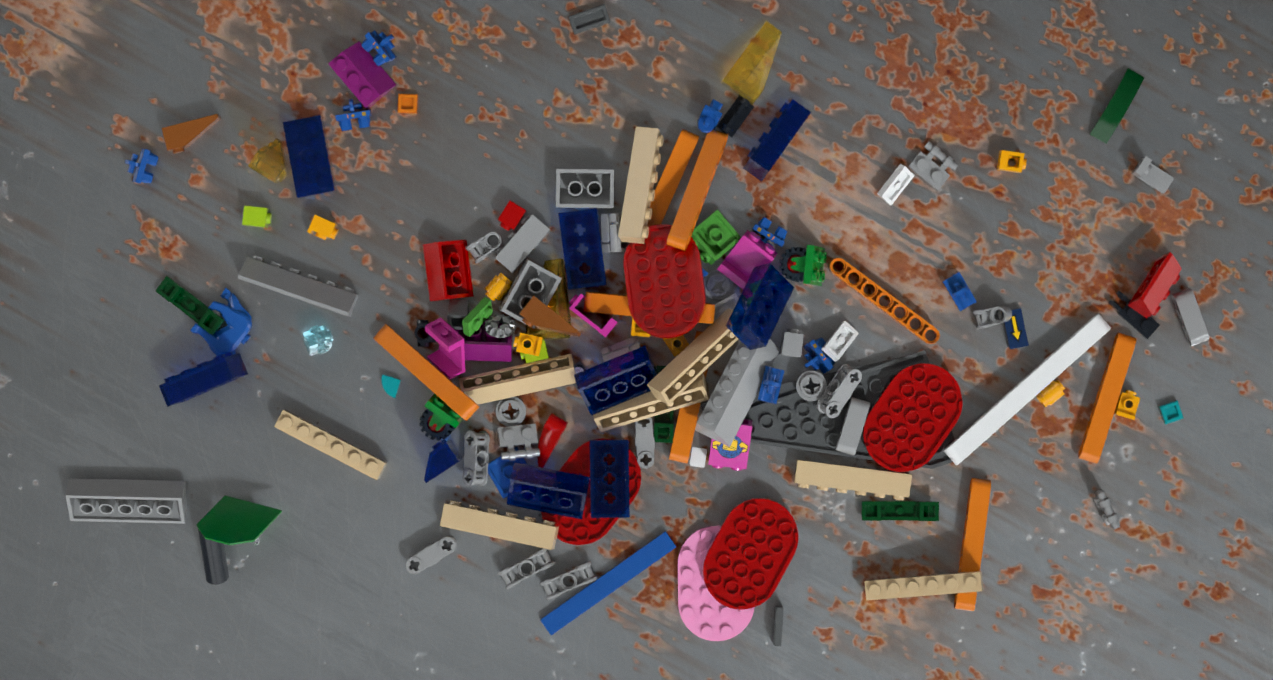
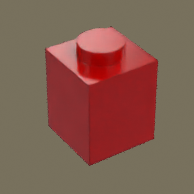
(511, 216)

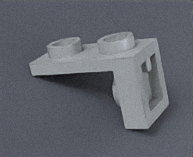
(1152, 175)

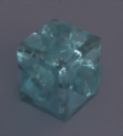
(318, 340)

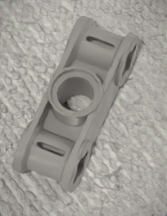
(839, 391)
(645, 442)
(476, 458)
(431, 555)
(537, 566)
(558, 586)

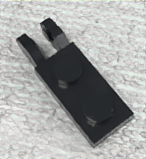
(1142, 325)

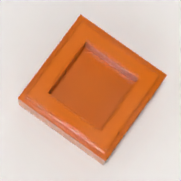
(407, 103)

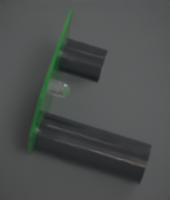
(230, 523)

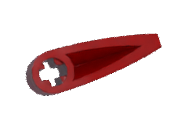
(549, 438)

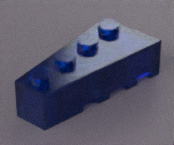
(777, 139)

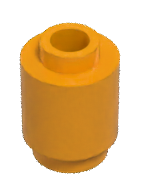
(498, 287)
(1051, 393)

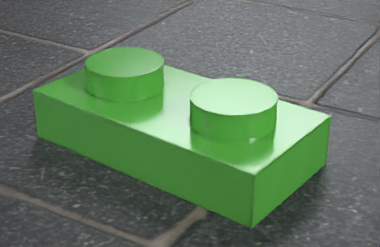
(477, 316)

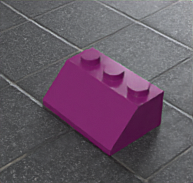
(362, 75)
(484, 347)

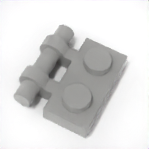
(929, 170)
(517, 436)
(1110, 517)

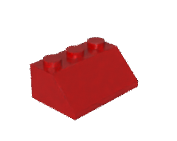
(448, 270)
(1156, 286)

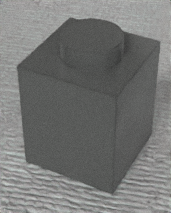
(457, 312)

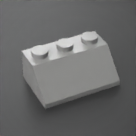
(584, 188)
(529, 282)

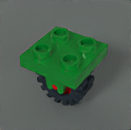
(804, 264)
(439, 419)

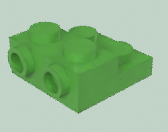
(714, 237)

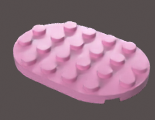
(696, 605)

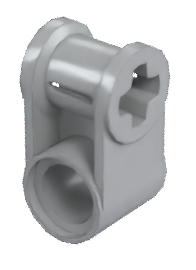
(483, 247)
(989, 316)

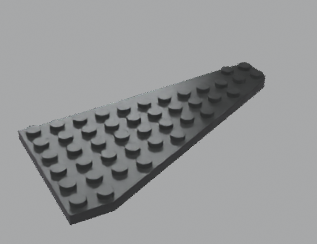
(801, 426)

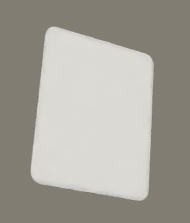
(698, 457)

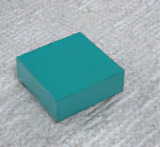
(1171, 412)

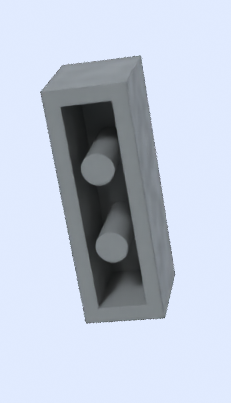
(521, 243)

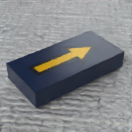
(1016, 330)

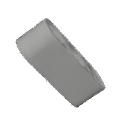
(1190, 317)
(852, 426)

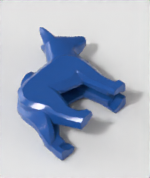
(237, 329)

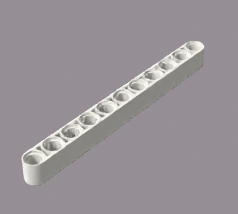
(1027, 389)

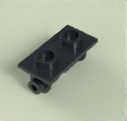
(735, 116)

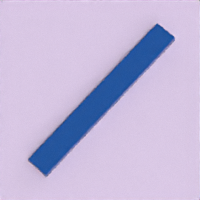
(608, 583)

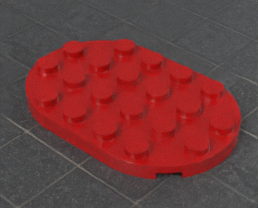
(664, 284)
(912, 417)
(589, 529)
(750, 553)

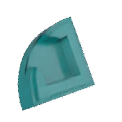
(390, 385)

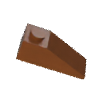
(186, 133)
(544, 318)

